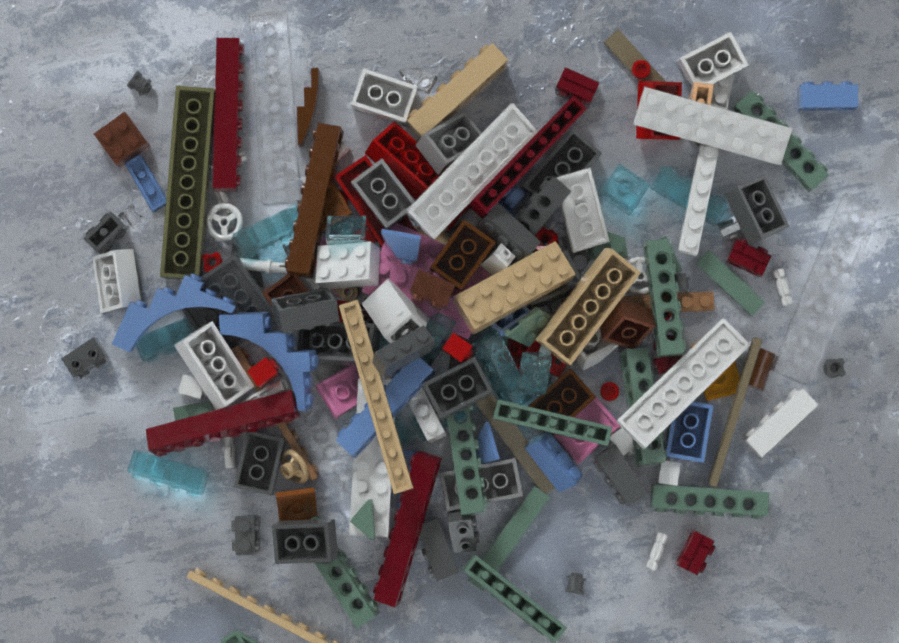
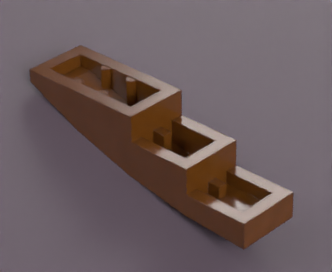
(306, 113)

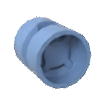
(513, 196)

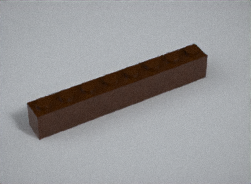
(314, 200)

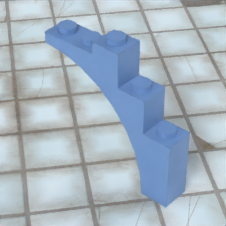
(140, 317)
(296, 363)

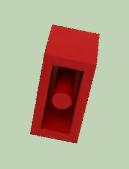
(458, 348)
(264, 372)

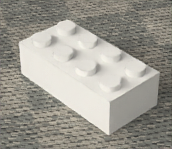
(214, 365)

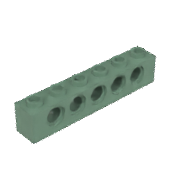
(806, 156)
(664, 347)
(632, 378)
(552, 422)
(759, 500)
(467, 505)
(347, 598)
(513, 599)

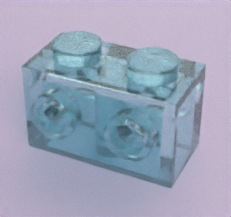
(534, 373)

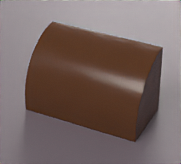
(761, 369)

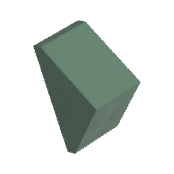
(365, 519)

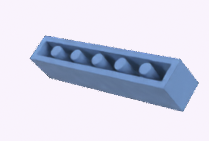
(399, 392)

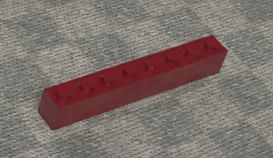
(227, 114)
(527, 157)
(222, 423)
(407, 529)

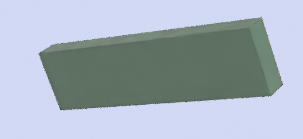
(730, 283)

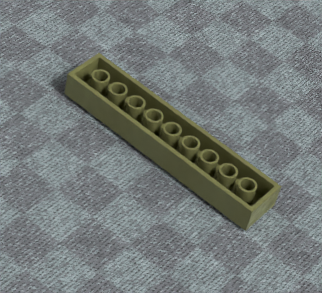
(188, 182)

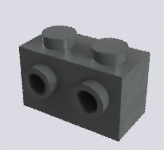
(105, 233)
(84, 356)
(462, 532)
(245, 535)

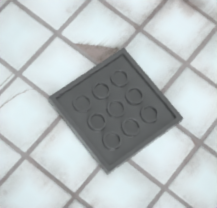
(235, 282)

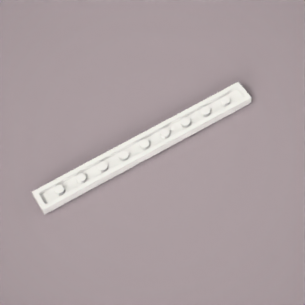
(703, 179)

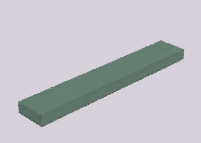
(514, 530)

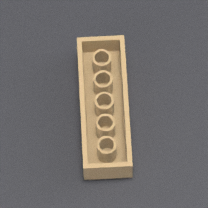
(458, 91)
(514, 287)
(587, 306)

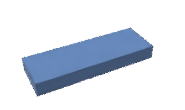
(146, 182)

